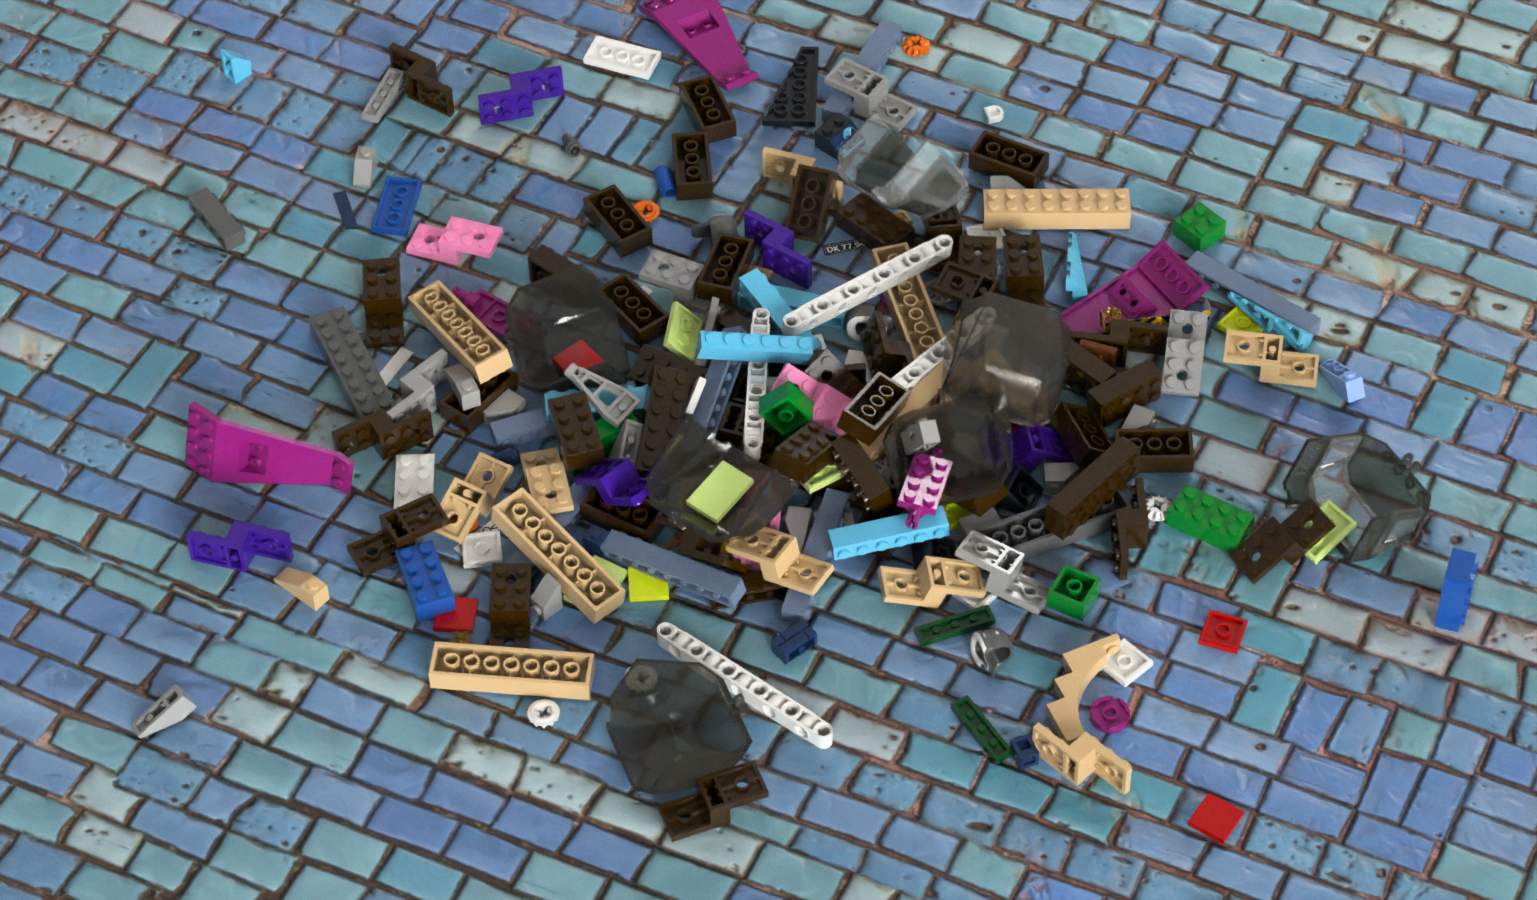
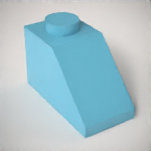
(235, 65)

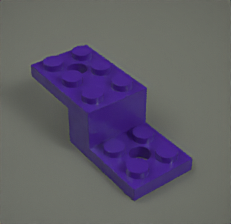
(523, 90)
(778, 249)
(1038, 443)
(616, 482)
(240, 546)

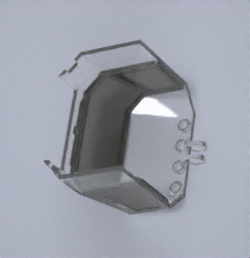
(895, 176)

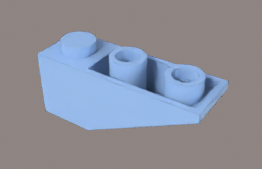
(1343, 380)

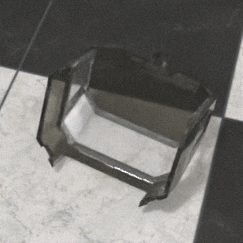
(1367, 485)

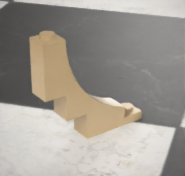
(1081, 668)

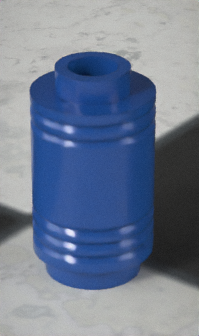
(665, 181)

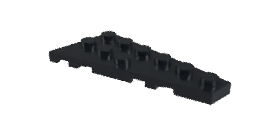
(797, 95)

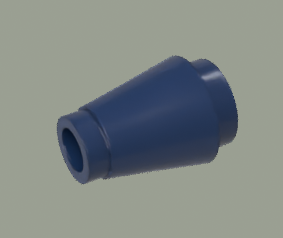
(509, 455)

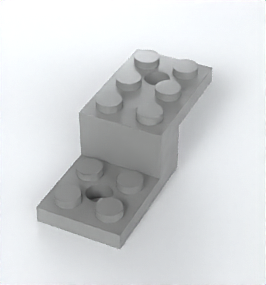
(870, 94)
(680, 277)
(1184, 353)
(419, 386)
(1004, 568)

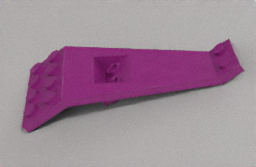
(705, 36)
(1155, 283)
(244, 454)

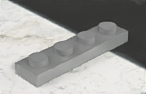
(383, 95)

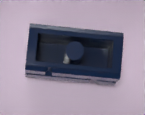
(793, 641)

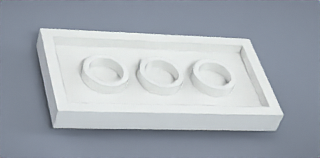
(622, 57)
(413, 478)

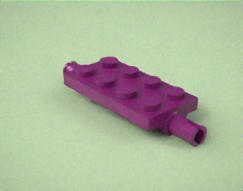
(486, 309)
(924, 485)

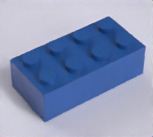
(425, 580)
(1456, 590)

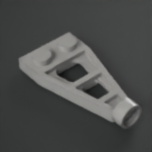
(709, 319)
(619, 409)

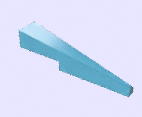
(1074, 271)
(1293, 335)

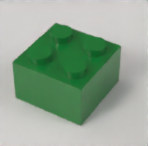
(1199, 227)
(786, 408)
(1073, 592)

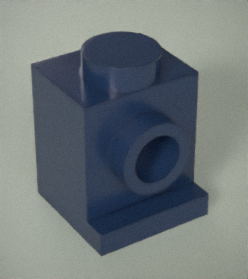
(1024, 751)

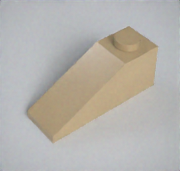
(304, 587)

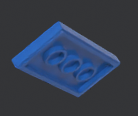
(396, 206)

